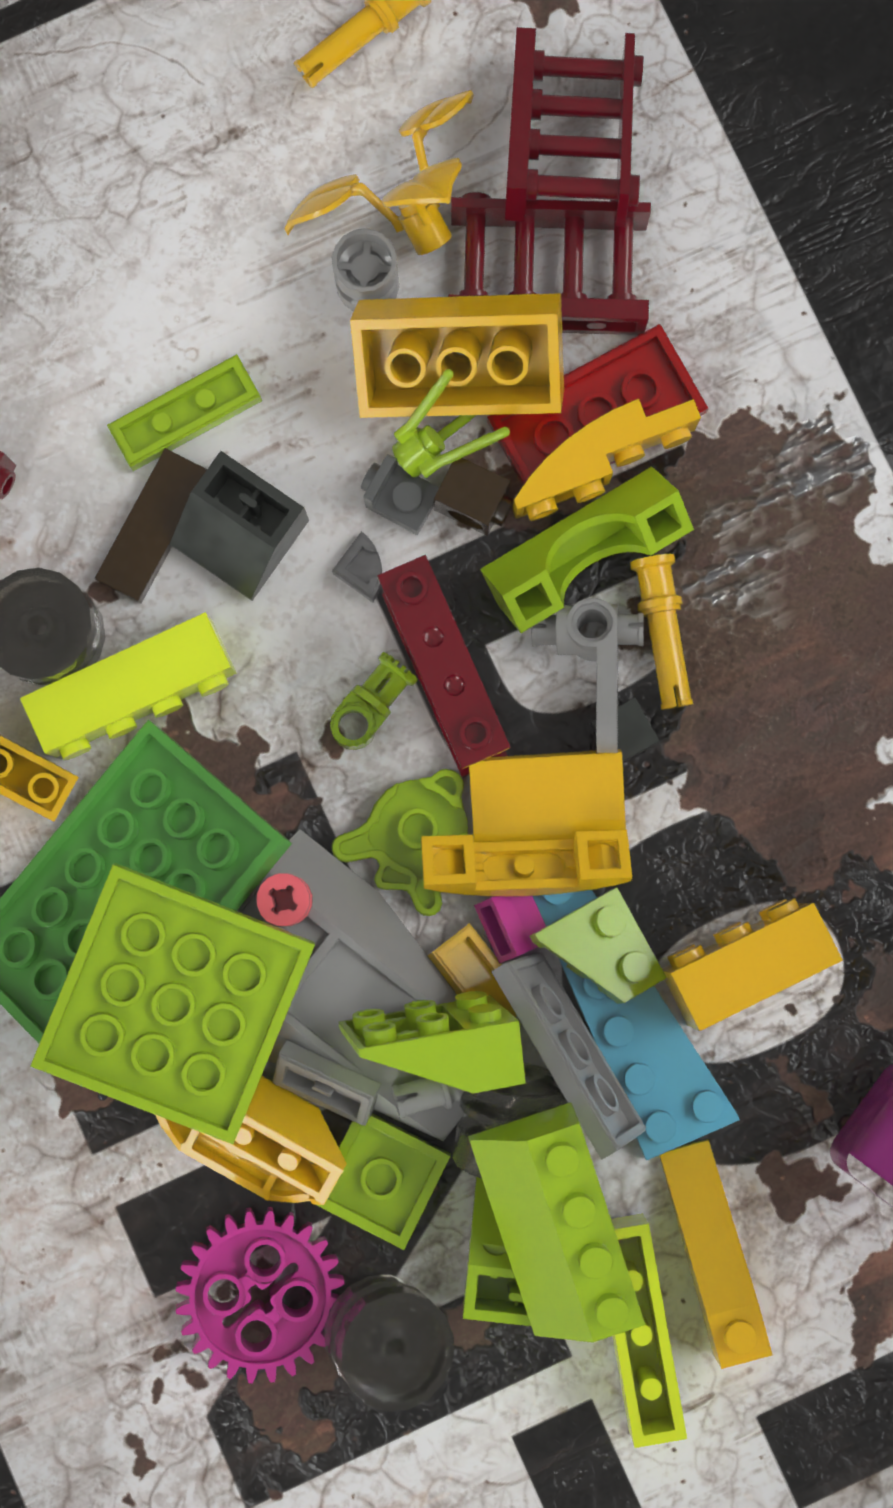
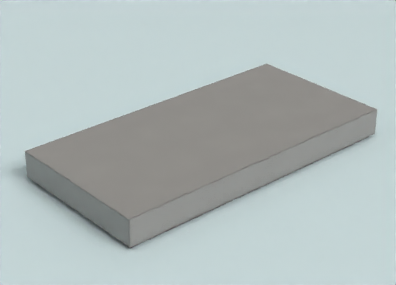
(570, 1053)

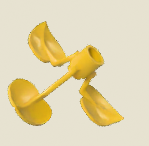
(416, 198)

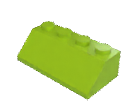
(557, 1227)

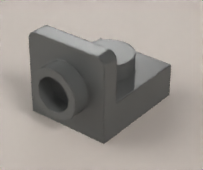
(398, 495)

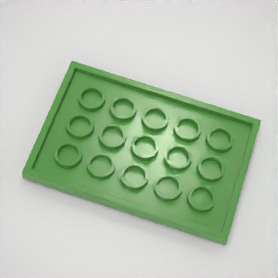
(150, 814)

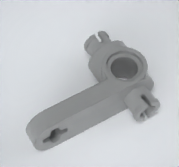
(620, 630)

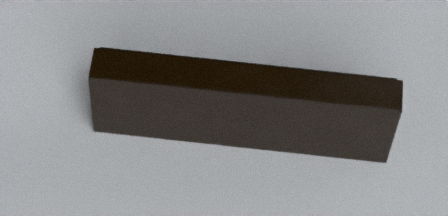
(150, 527)

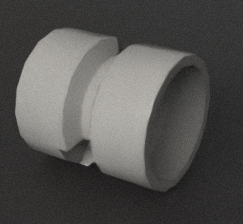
(365, 267)

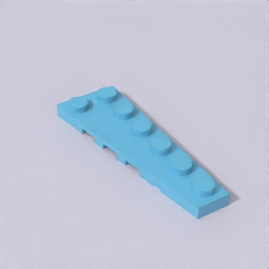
(647, 1054)

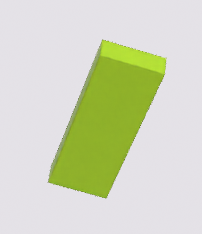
(184, 412)

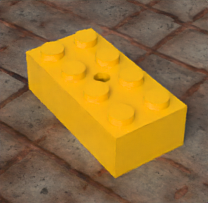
(507, 363)

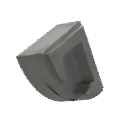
(360, 567)

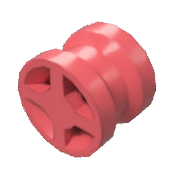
(296, 898)

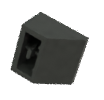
(238, 525)

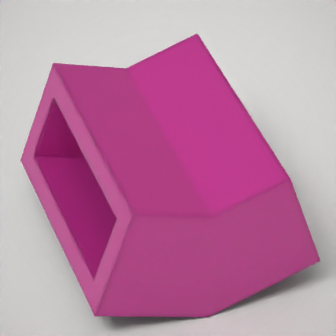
(509, 924)

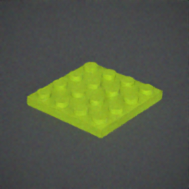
(173, 1003)

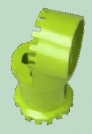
(370, 703)

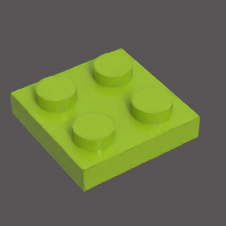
(385, 1179)

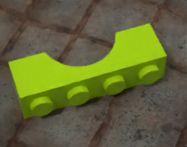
(632, 518)

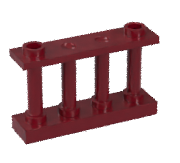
(528, 143)
(615, 315)
(443, 664)

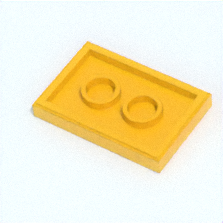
(546, 796)

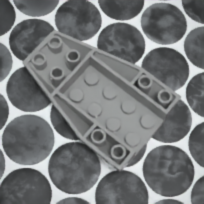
(357, 964)

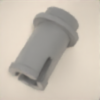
(427, 1096)

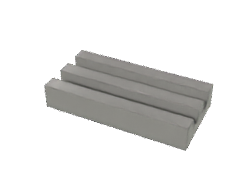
(326, 1083)

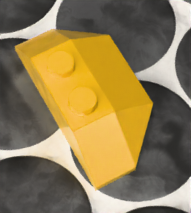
(279, 1151)

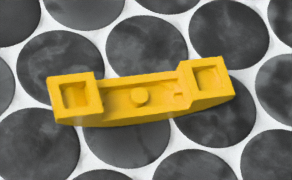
(526, 867)

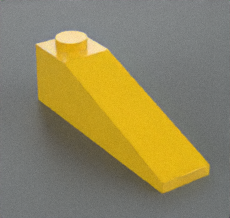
(715, 1256)

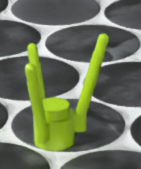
(420, 449)

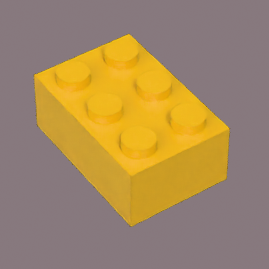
(749, 962)

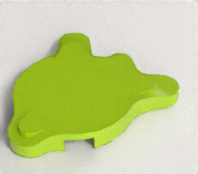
(395, 830)

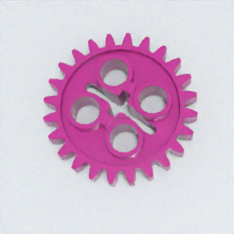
(229, 1259)

